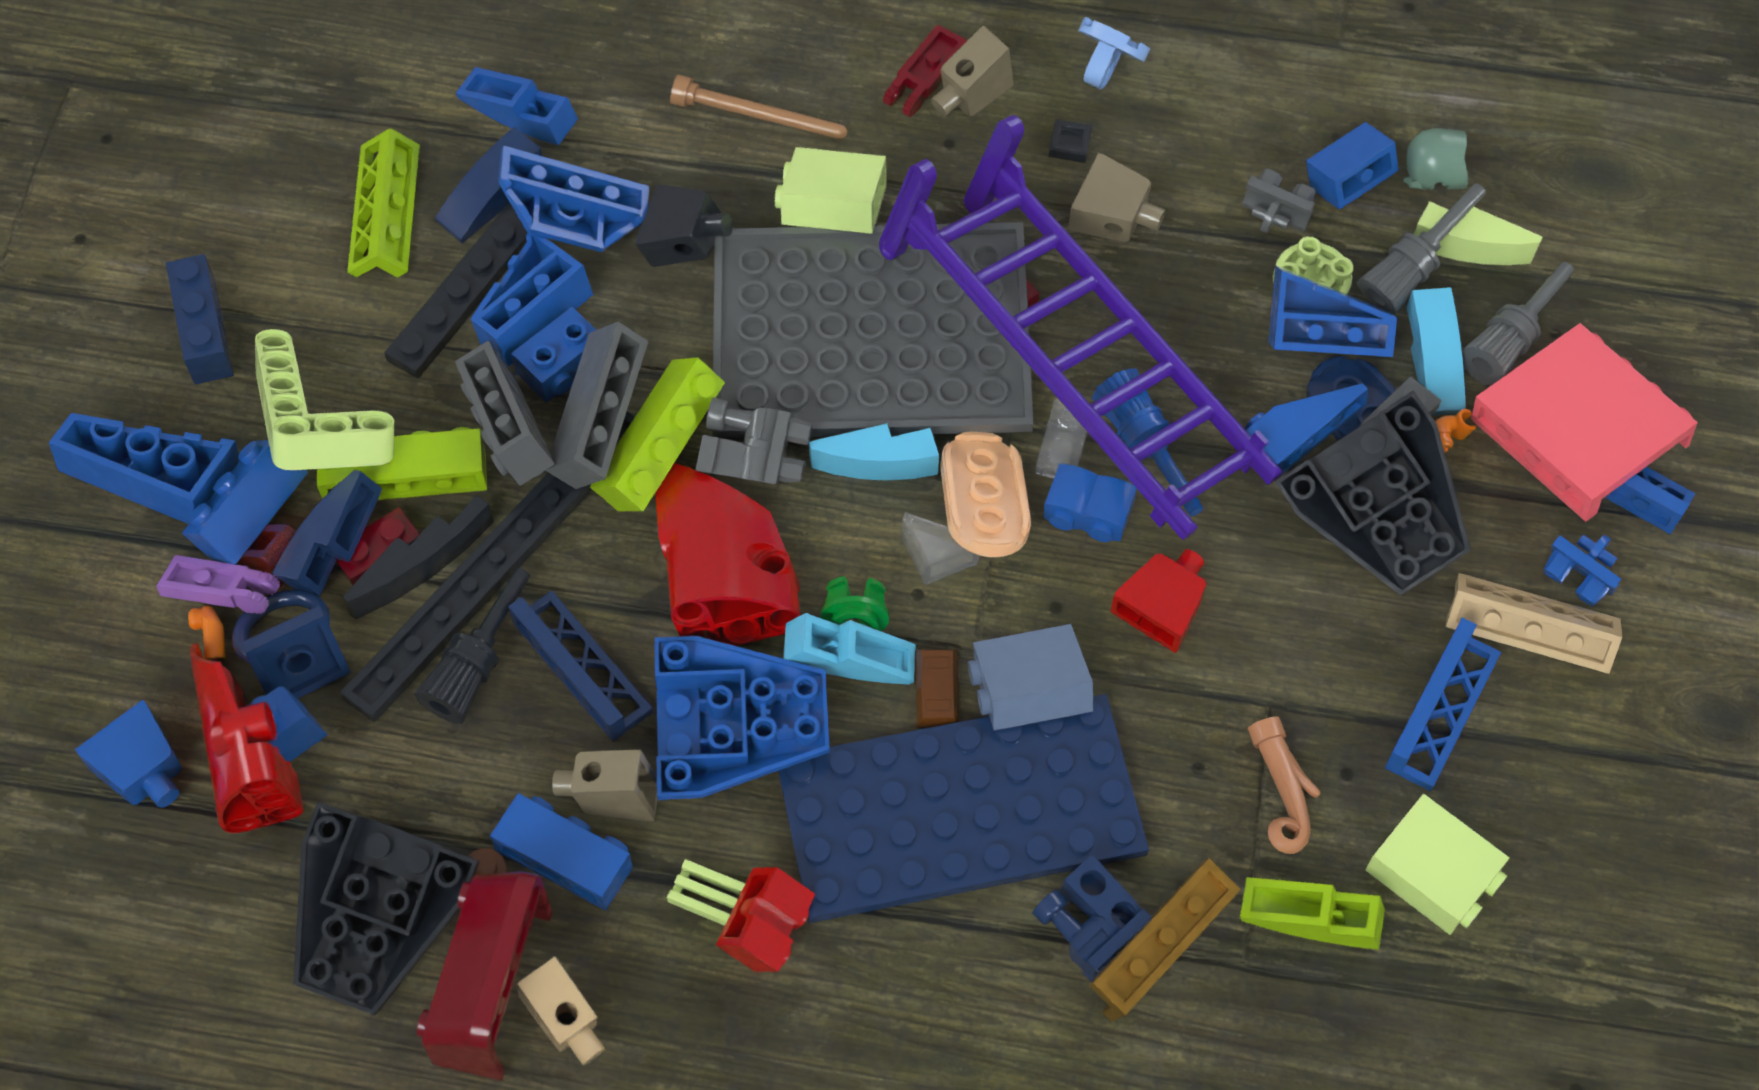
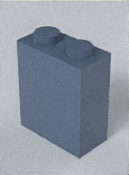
(1031, 677)

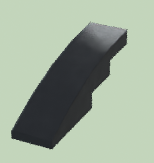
(408, 566)

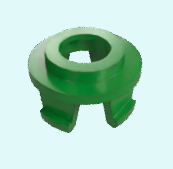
(868, 608)

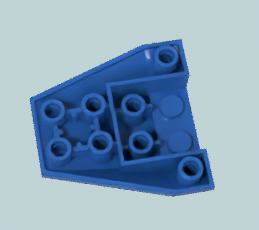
(732, 715)

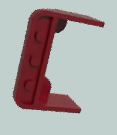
(481, 971)

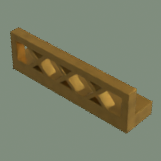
(1163, 939)

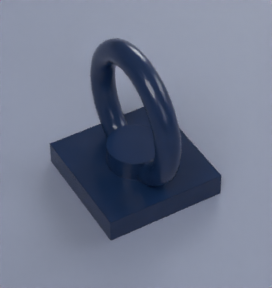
(296, 652)

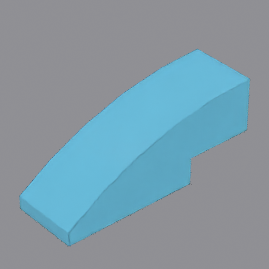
(1437, 347)
(876, 455)
(849, 650)

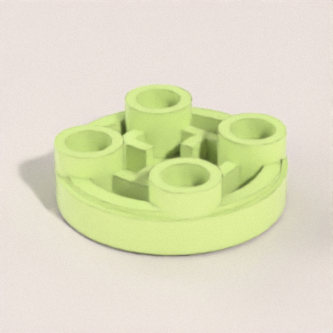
(1318, 264)

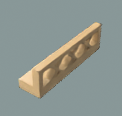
(1536, 623)

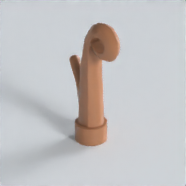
(1289, 779)

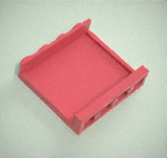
(1581, 419)

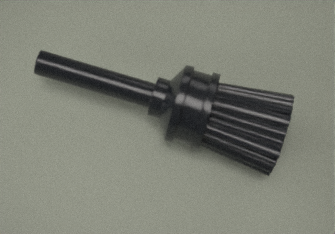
(468, 660)

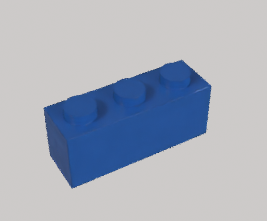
(241, 504)
(562, 850)

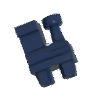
(1111, 914)

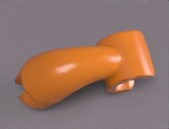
(1455, 427)

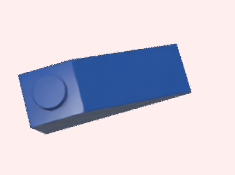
(1303, 424)

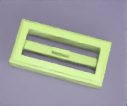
(717, 879)

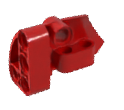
(723, 561)
(248, 776)

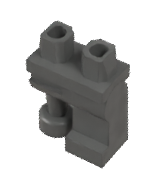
(764, 446)

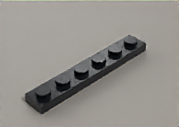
(458, 295)

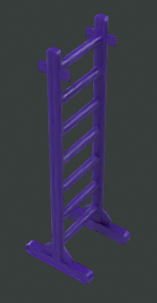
(1003, 178)

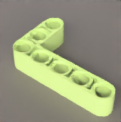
(318, 439)

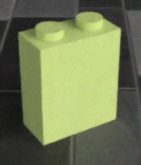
(832, 190)
(1438, 865)

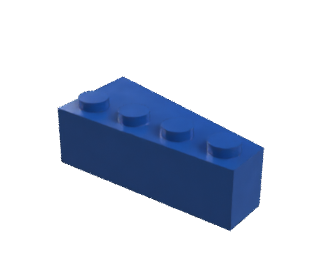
(143, 464)

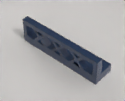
(573, 670)

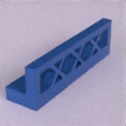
(1653, 499)
(1432, 694)

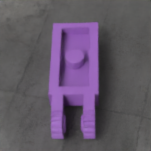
(217, 584)

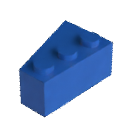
(1326, 320)

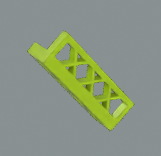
(388, 203)

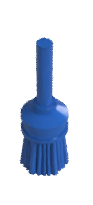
(1139, 420)

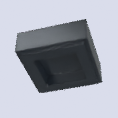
(1070, 141)

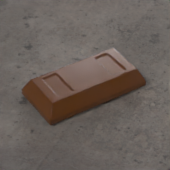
(936, 687)

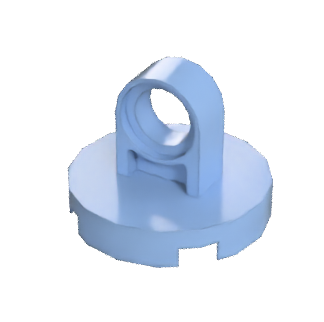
(1108, 51)

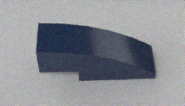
(479, 194)
(328, 534)

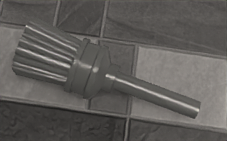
(1413, 258)
(1510, 332)

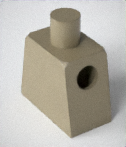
(975, 75)
(1113, 202)
(610, 784)

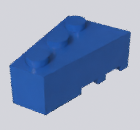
(530, 296)

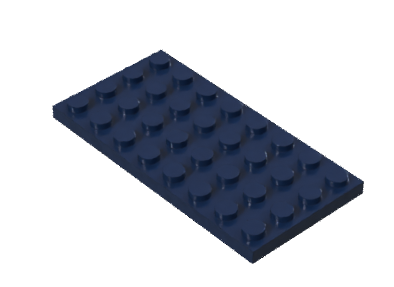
(959, 810)

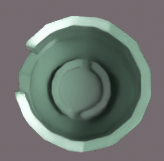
(1437, 157)

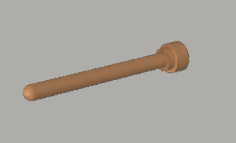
(687, 92)

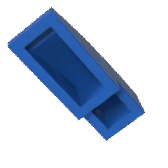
(518, 104)

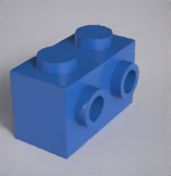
(1352, 165)
(553, 355)

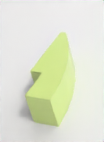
(1482, 238)

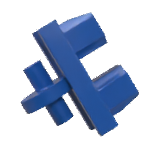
(1598, 578)

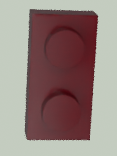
(375, 541)

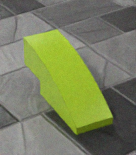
(1314, 912)

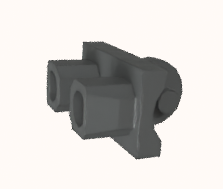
(1277, 205)

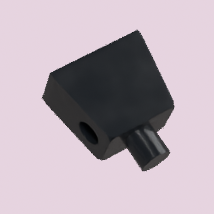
(681, 226)

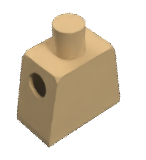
(551, 993)

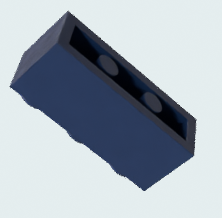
(199, 319)

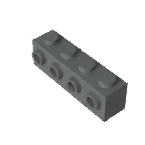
(597, 405)
(503, 414)

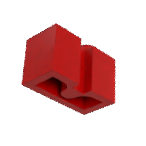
(764, 919)

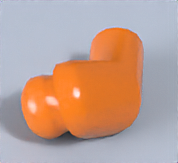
(213, 631)

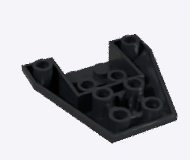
(1385, 496)
(370, 905)

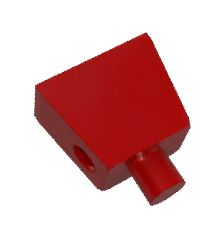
(1162, 598)

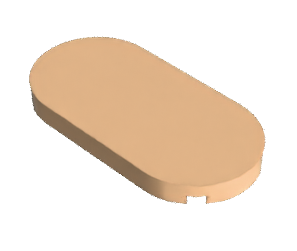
(985, 494)

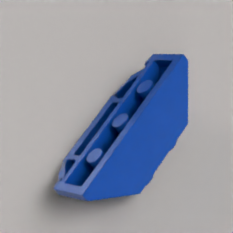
(570, 201)

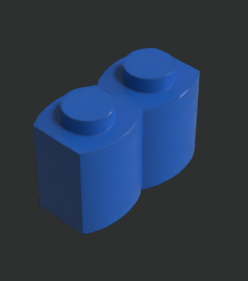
(1089, 503)

